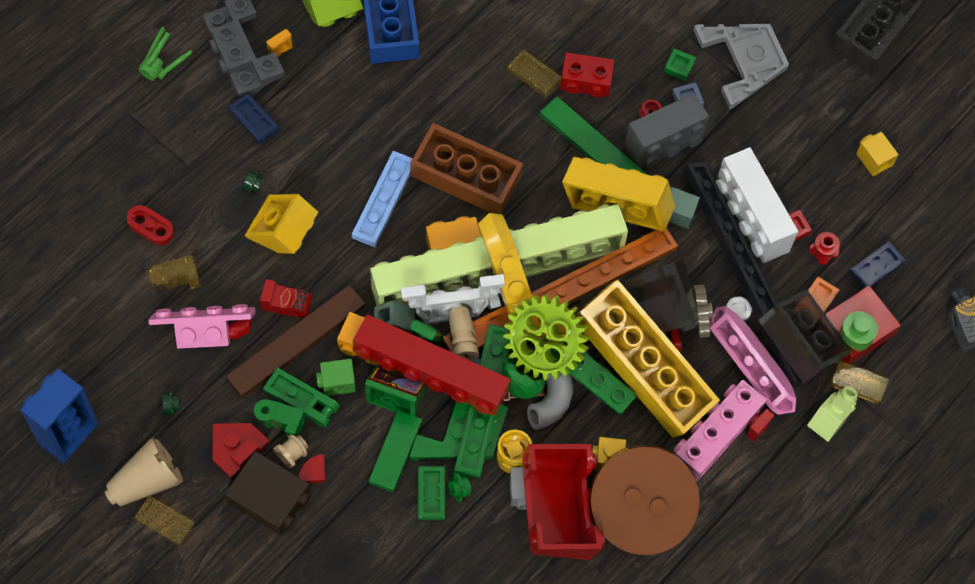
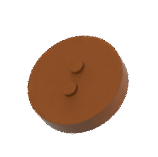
(644, 499)

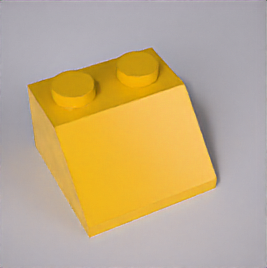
(282, 223)

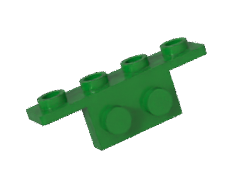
(600, 382)

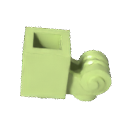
(834, 412)

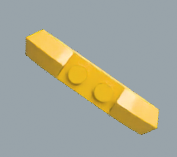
(505, 261)

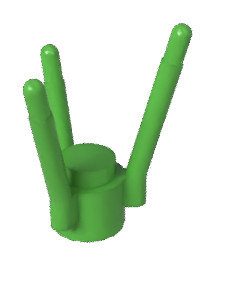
(152, 65)

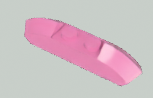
(753, 360)

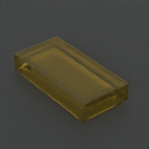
(534, 73)
(867, 384)
(164, 521)

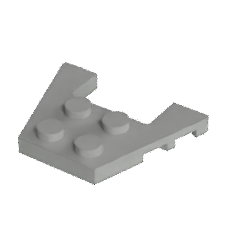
(754, 53)

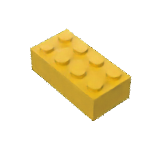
(641, 197)

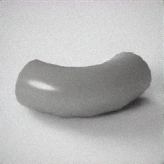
(553, 404)

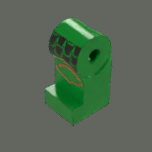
(279, 415)

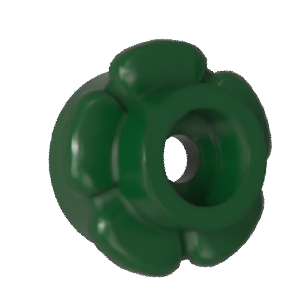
(251, 182)
(170, 403)

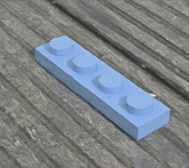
(383, 200)

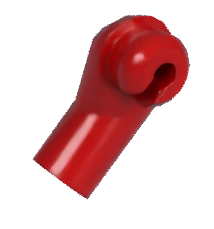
(239, 328)

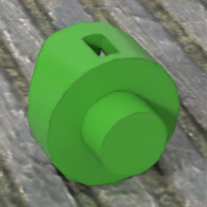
(859, 330)

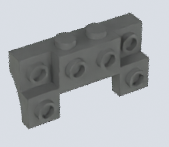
(234, 50)

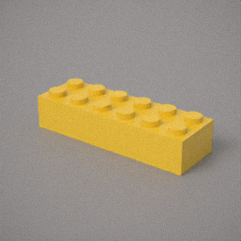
(646, 359)

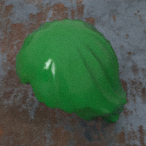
(521, 384)

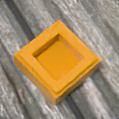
(280, 43)

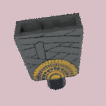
(963, 318)

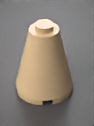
(144, 475)

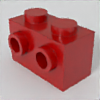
(587, 75)

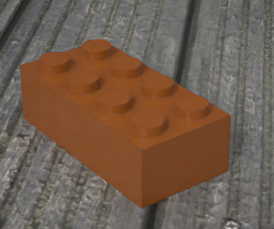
(466, 169)

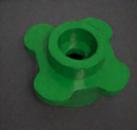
(459, 486)

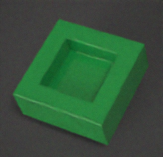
(679, 64)

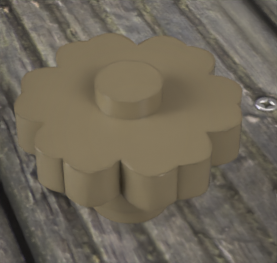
(704, 311)

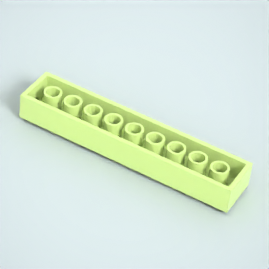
(539, 248)

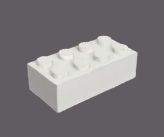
(756, 205)

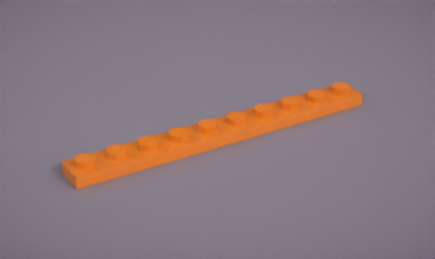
(588, 278)

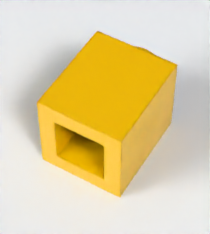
(876, 153)

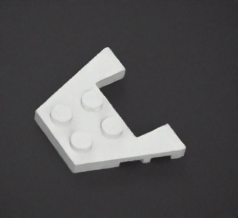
(436, 306)

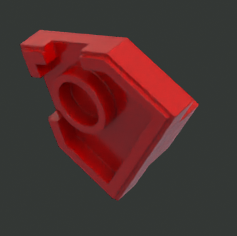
(235, 445)

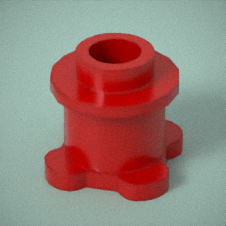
(825, 247)

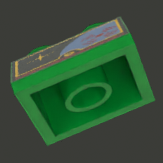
(394, 391)

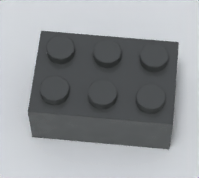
(666, 131)

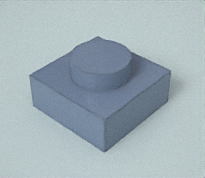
(683, 91)

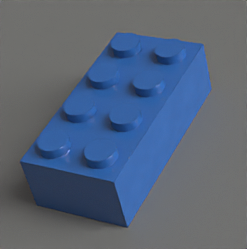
(391, 30)
(59, 415)

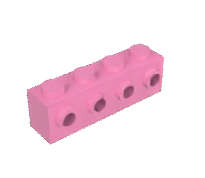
(720, 428)

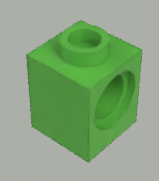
(336, 377)

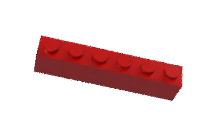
(431, 365)

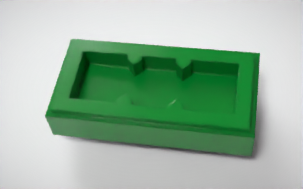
(427, 332)
(431, 492)

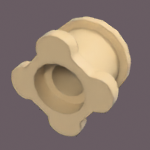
(291, 450)

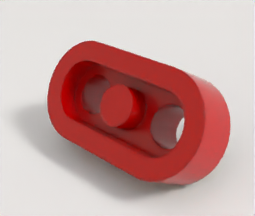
(151, 226)

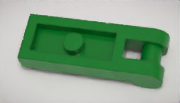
(301, 396)

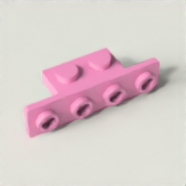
(202, 327)

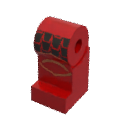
(285, 300)

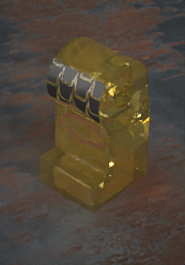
(173, 274)

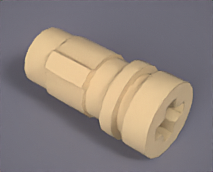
(463, 333)

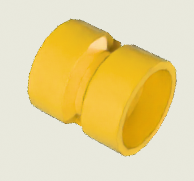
(511, 449)

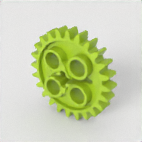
(542, 359)

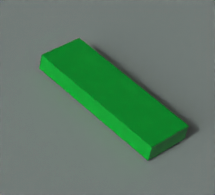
(395, 451)

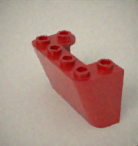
(560, 501)

